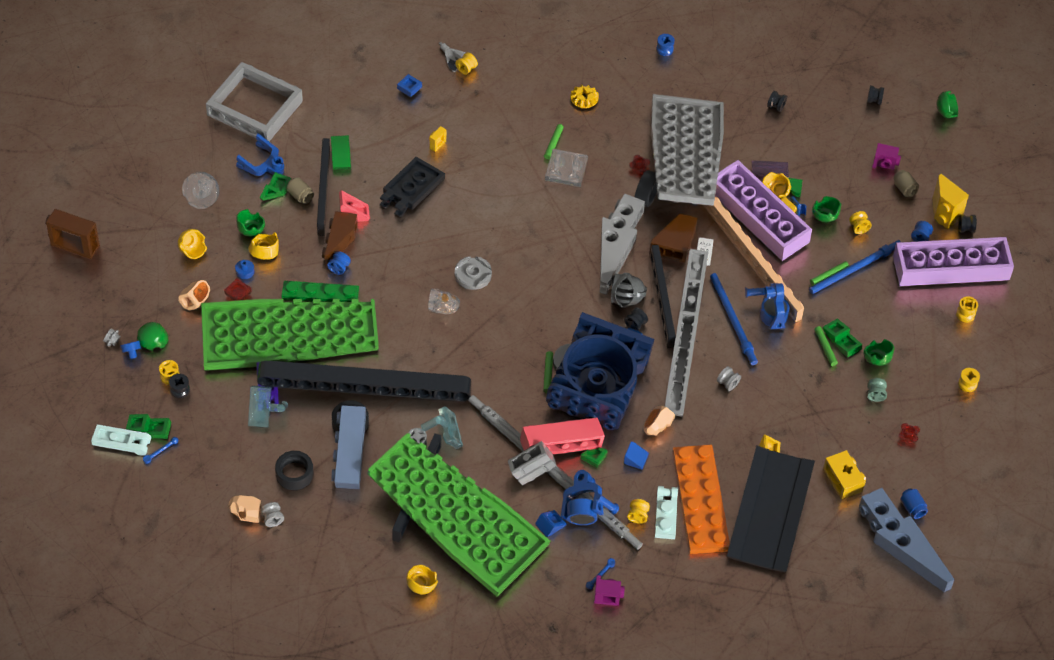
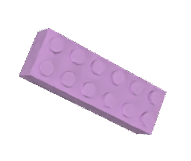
(761, 211)
(953, 261)

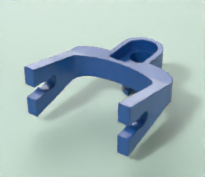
(271, 165)

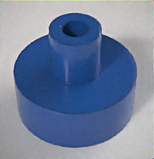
(244, 269)
(131, 348)

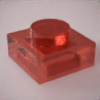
(237, 290)

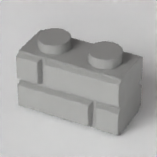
(532, 463)

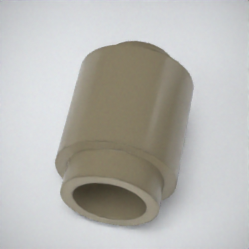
(906, 183)
(300, 190)

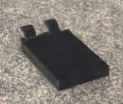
(411, 185)

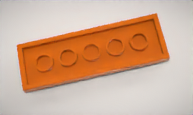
(701, 499)

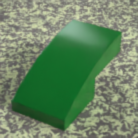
(340, 152)
(841, 337)
(156, 427)

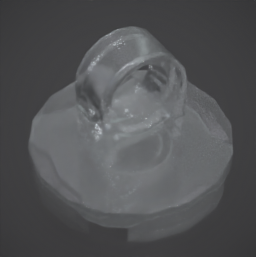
(200, 190)

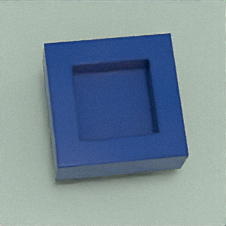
(409, 85)

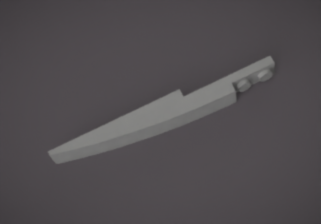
(686, 331)

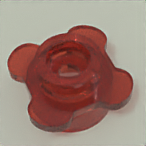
(639, 164)
(909, 437)

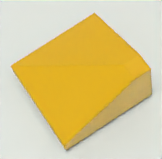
(770, 443)

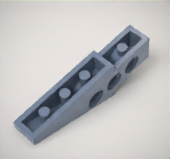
(916, 549)

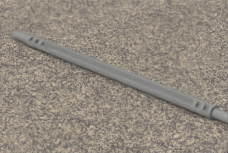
(558, 474)

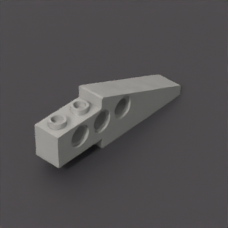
(618, 238)

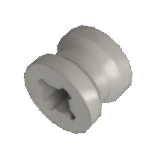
(729, 378)
(418, 435)
(272, 514)

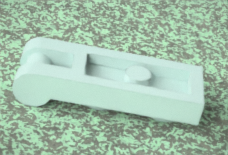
(121, 439)
(666, 513)

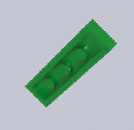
(326, 292)

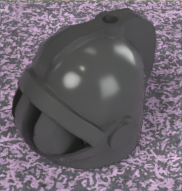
(627, 290)

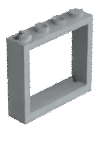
(245, 123)

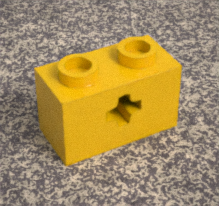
(844, 474)

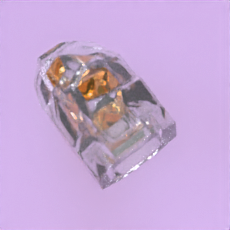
(442, 302)

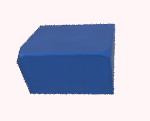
(635, 456)
(550, 523)

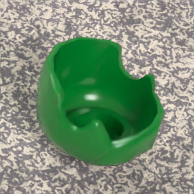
(947, 105)
(827, 209)
(250, 224)
(152, 336)
(879, 353)

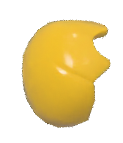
(778, 184)
(192, 243)
(421, 579)

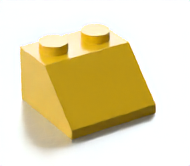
(948, 202)

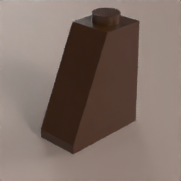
(676, 238)

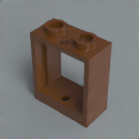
(61, 221)

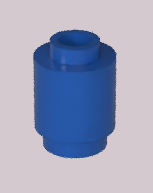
(914, 503)

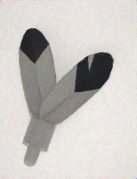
(451, 55)

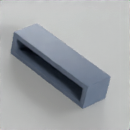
(350, 447)

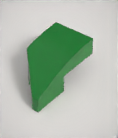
(276, 187)

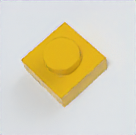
(437, 138)

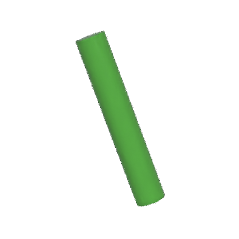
(552, 144)
(830, 272)
(826, 346)
(548, 370)

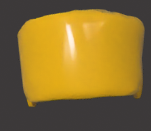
(264, 246)

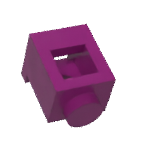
(886, 156)
(608, 591)

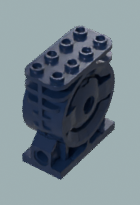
(599, 354)

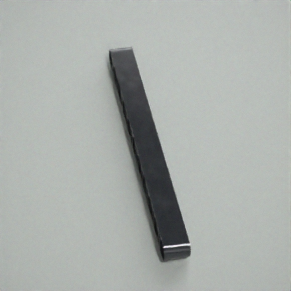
(364, 381)

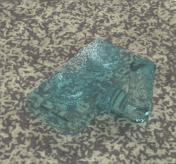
(260, 406)
(449, 423)

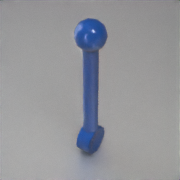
(147, 458)
(610, 563)

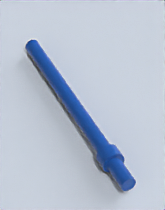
(883, 252)
(746, 346)

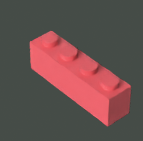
(565, 436)

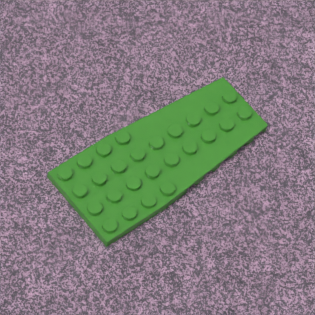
(275, 330)
(458, 515)

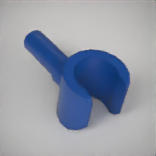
(801, 208)

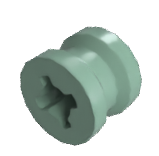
(877, 390)

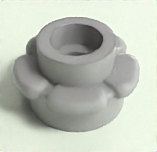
(112, 337)

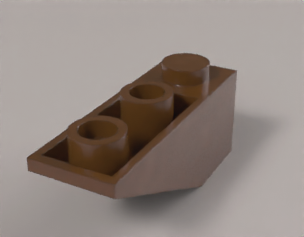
(341, 235)

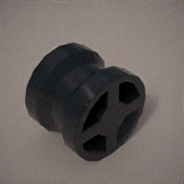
(875, 95)
(777, 101)
(967, 223)
(636, 319)
(181, 390)

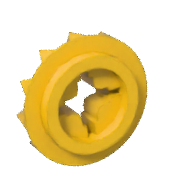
(580, 101)

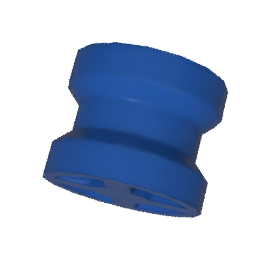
(665, 44)
(922, 231)
(339, 262)

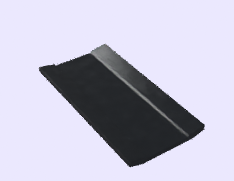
(770, 509)

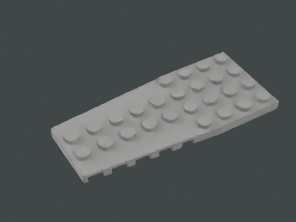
(686, 147)

